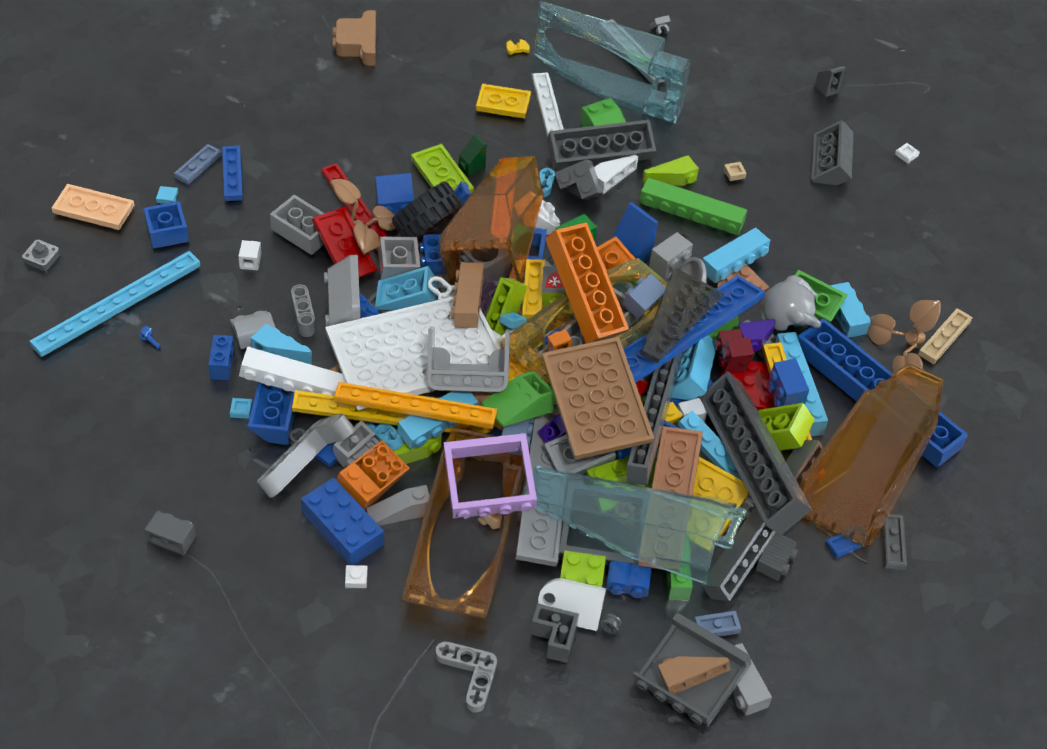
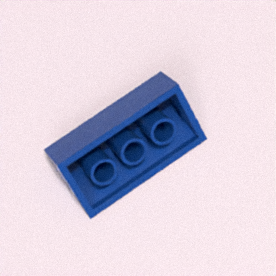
(272, 414)

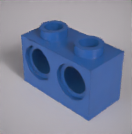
(430, 248)
(221, 357)

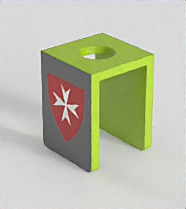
(551, 285)

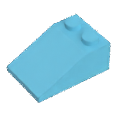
(405, 290)

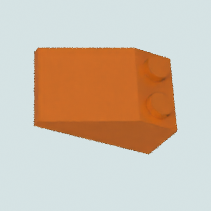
(614, 253)

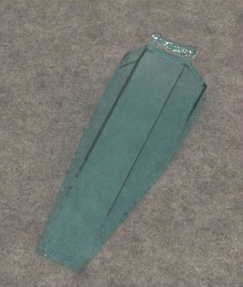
(639, 521)

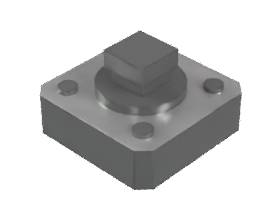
(41, 255)

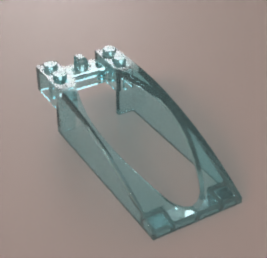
(632, 45)

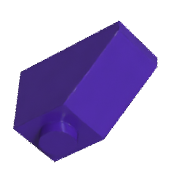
(758, 332)

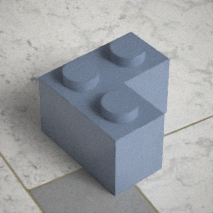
(643, 295)

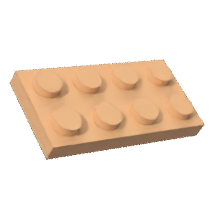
(93, 206)

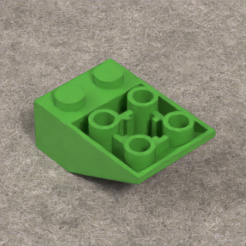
(522, 399)

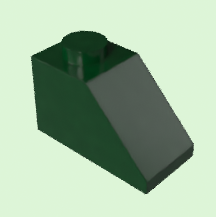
(473, 156)

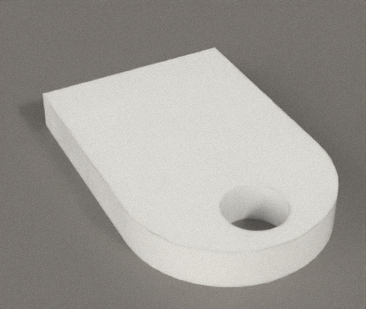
(577, 598)

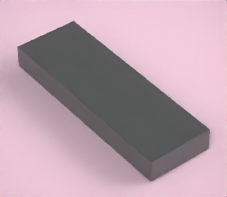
(894, 542)

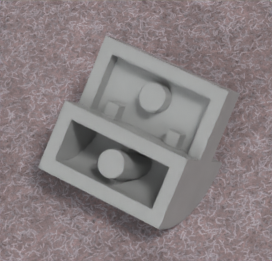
(248, 325)
(355, 445)

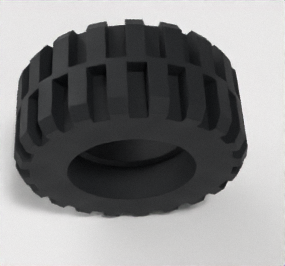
(427, 211)

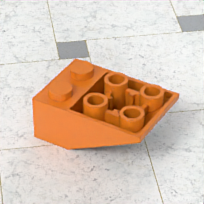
(372, 474)

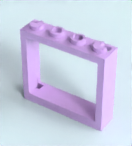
(487, 446)

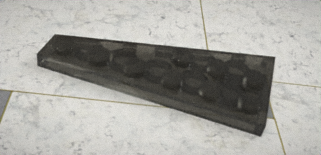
(679, 310)

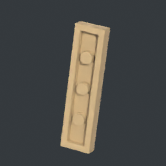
(945, 336)

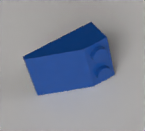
(637, 232)

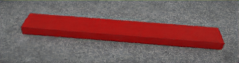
(362, 213)

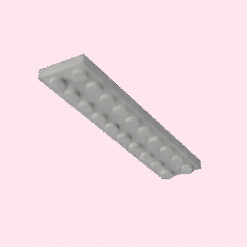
(539, 531)

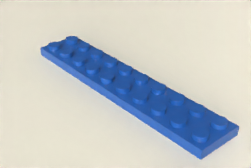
(737, 298)

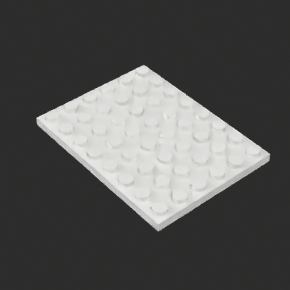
(392, 346)

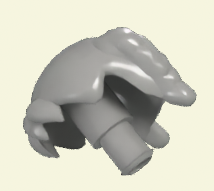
(790, 304)

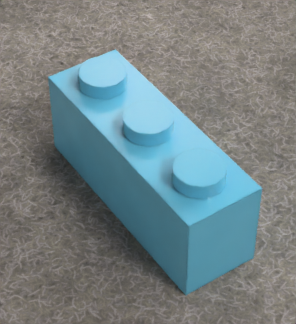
(851, 313)

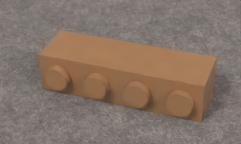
(468, 296)

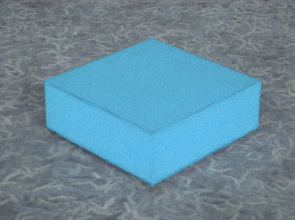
(166, 195)
(241, 408)

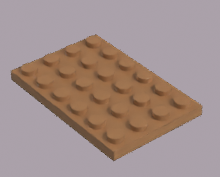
(597, 398)

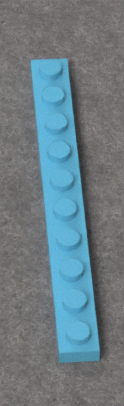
(114, 304)

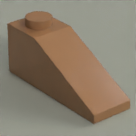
(686, 672)

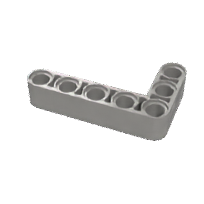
(303, 451)

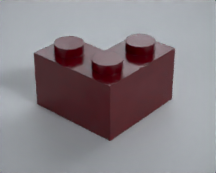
(733, 350)

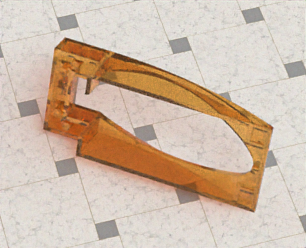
(419, 584)

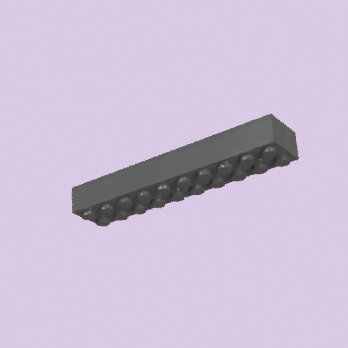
(755, 454)

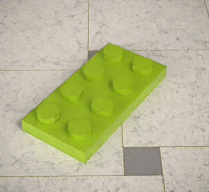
(438, 166)

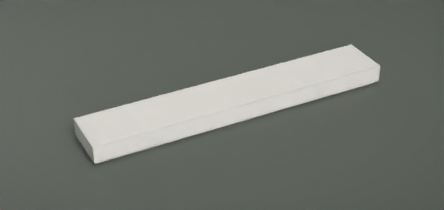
(547, 102)

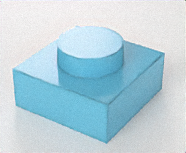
(512, 320)

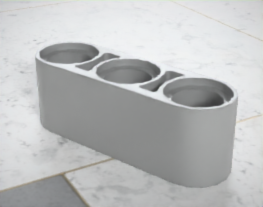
(303, 310)

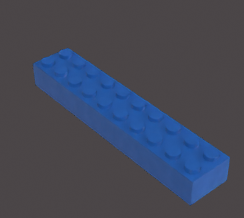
(857, 371)

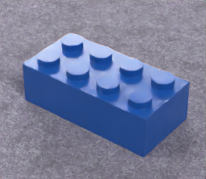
(342, 521)

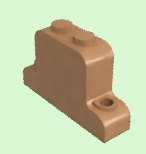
(356, 37)

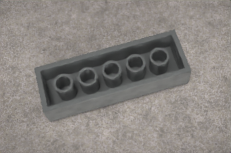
(601, 143)

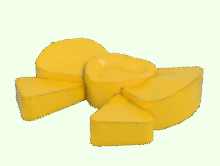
(518, 48)

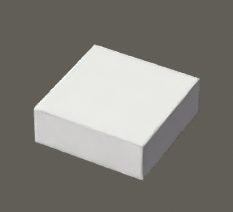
(907, 153)

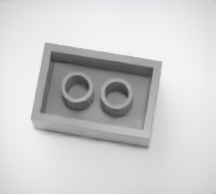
(295, 224)

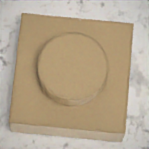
(735, 171)

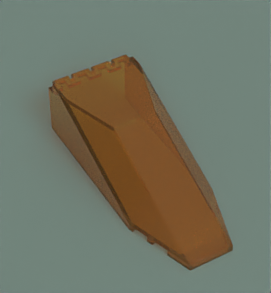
(497, 214)
(873, 455)

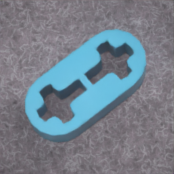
(547, 182)

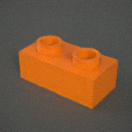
(559, 340)

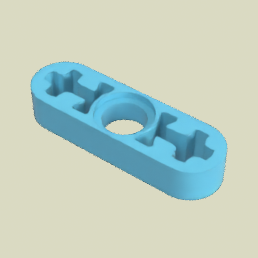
(390, 437)

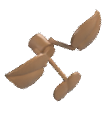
(366, 238)
(923, 314)

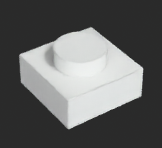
(356, 576)

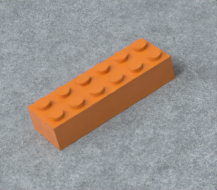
(586, 283)

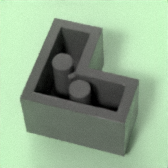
(580, 175)
(557, 626)

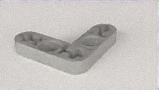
(479, 670)

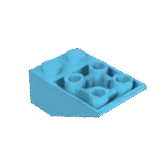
(273, 341)

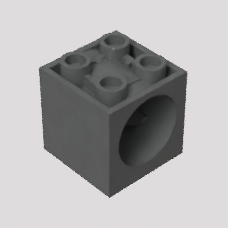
(495, 260)

